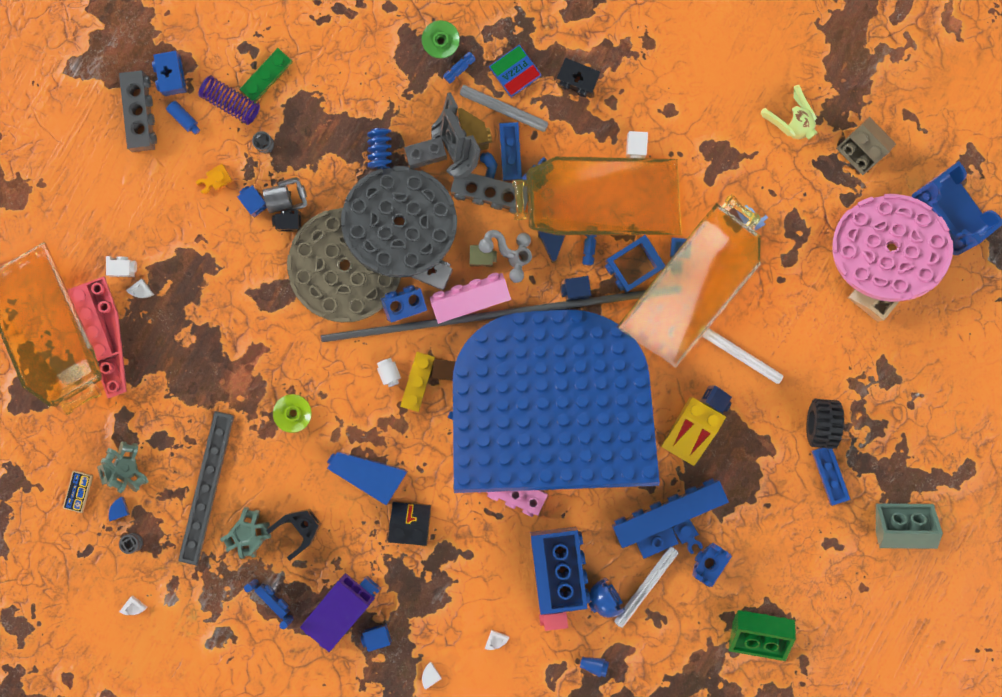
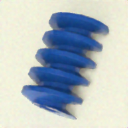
(378, 148)

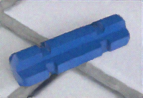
(459, 67)
(589, 250)

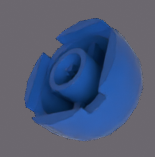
(605, 600)

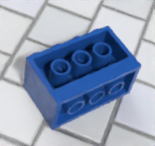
(549, 580)

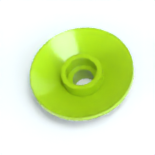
(282, 411)

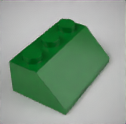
(762, 635)

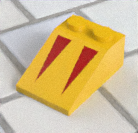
(693, 431)

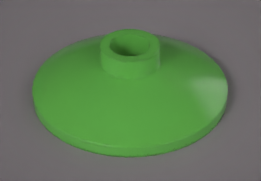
(440, 30)

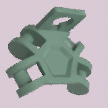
(122, 468)
(245, 534)

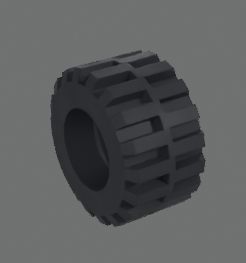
(825, 423)

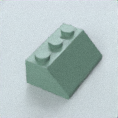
(907, 526)

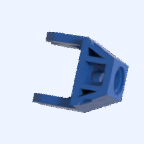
(710, 575)

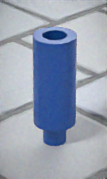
(183, 117)

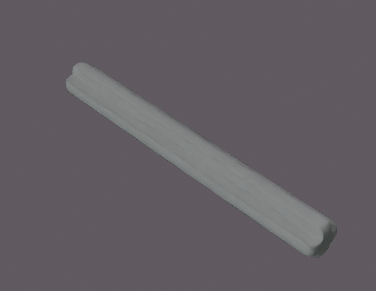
(503, 108)

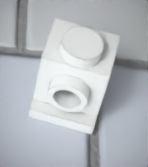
(120, 267)

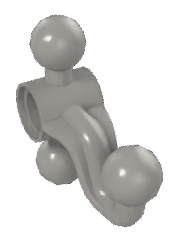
(523, 241)

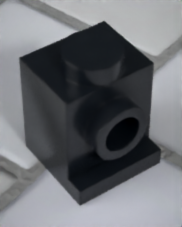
(287, 221)

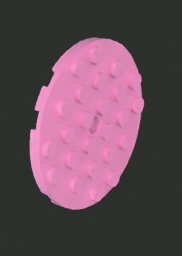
(898, 275)

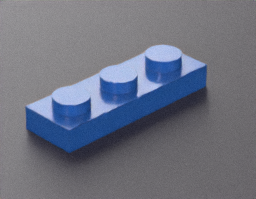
(510, 151)
(830, 475)

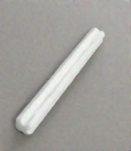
(743, 356)
(646, 587)

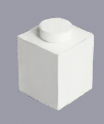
(636, 144)

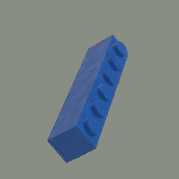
(670, 513)

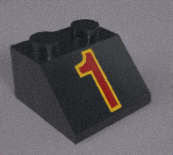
(409, 523)

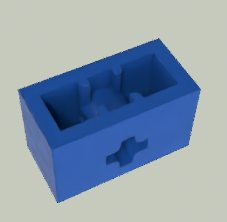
(175, 82)

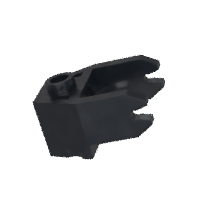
(307, 532)

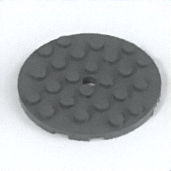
(393, 248)

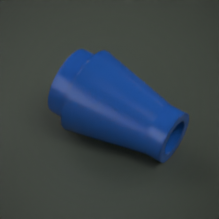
(595, 666)

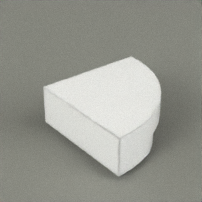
(140, 290)
(133, 607)
(496, 640)
(430, 675)

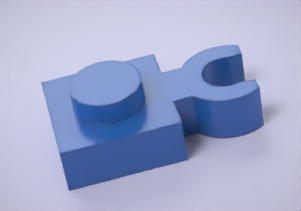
(686, 532)

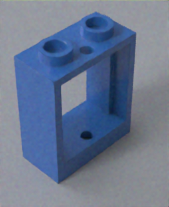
(650, 252)

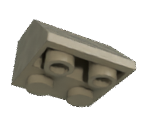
(866, 146)

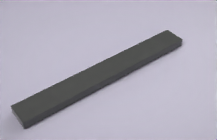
(206, 488)

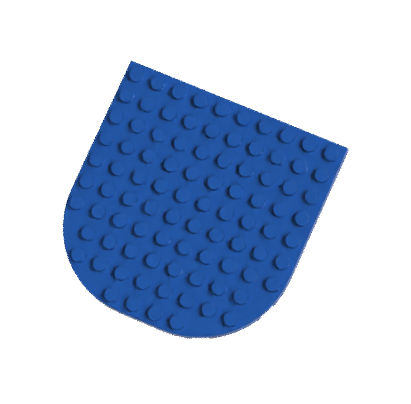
(552, 406)

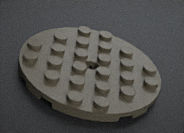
(321, 283)

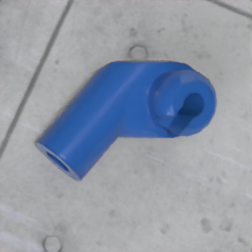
(491, 164)

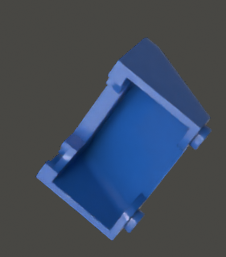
(956, 207)

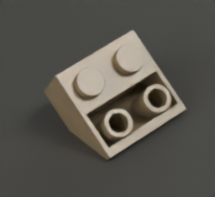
(873, 307)

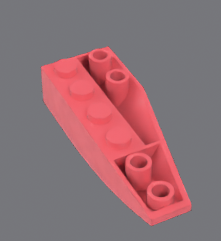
(101, 322)

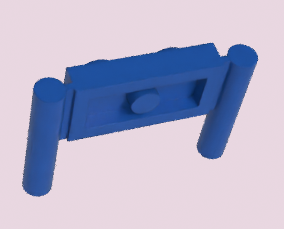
(266, 593)

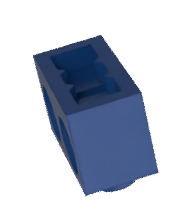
(404, 308)

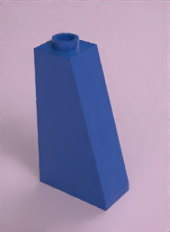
(368, 475)

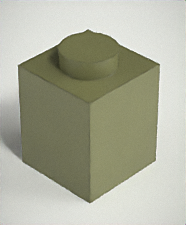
(481, 259)

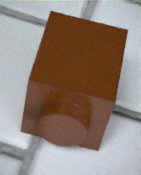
(443, 369)

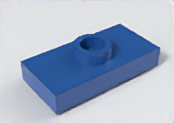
(657, 543)

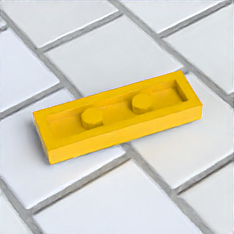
(417, 381)

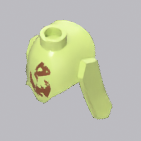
(803, 119)

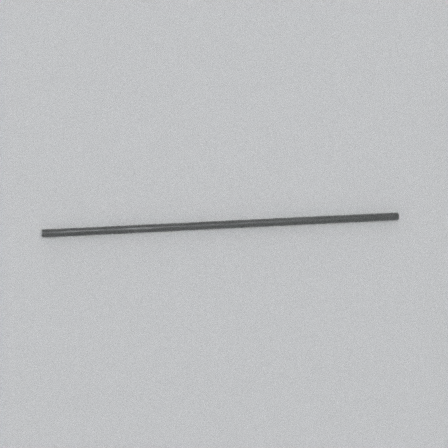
(481, 316)

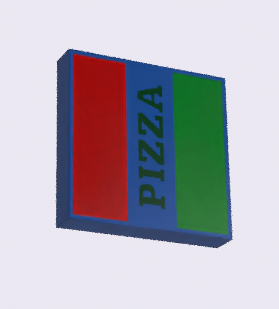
(515, 71)

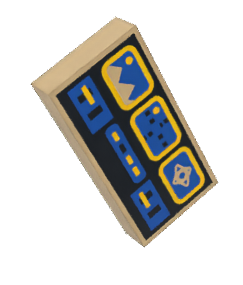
(78, 491)

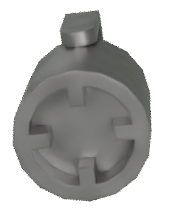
(279, 198)

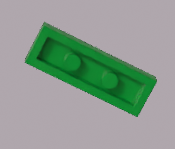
(266, 75)

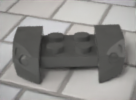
(461, 148)

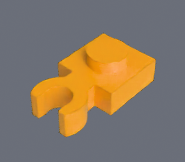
(217, 178)

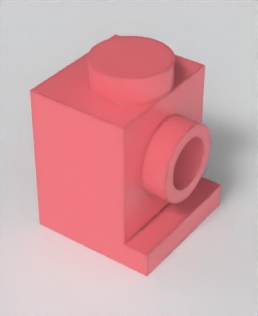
(554, 621)

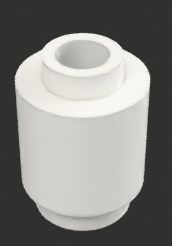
(388, 372)

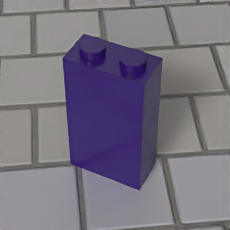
(337, 612)

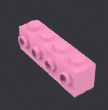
(470, 297)
(530, 501)

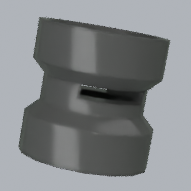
(259, 142)
(134, 541)

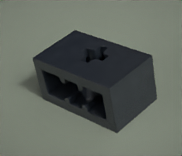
(568, 74)

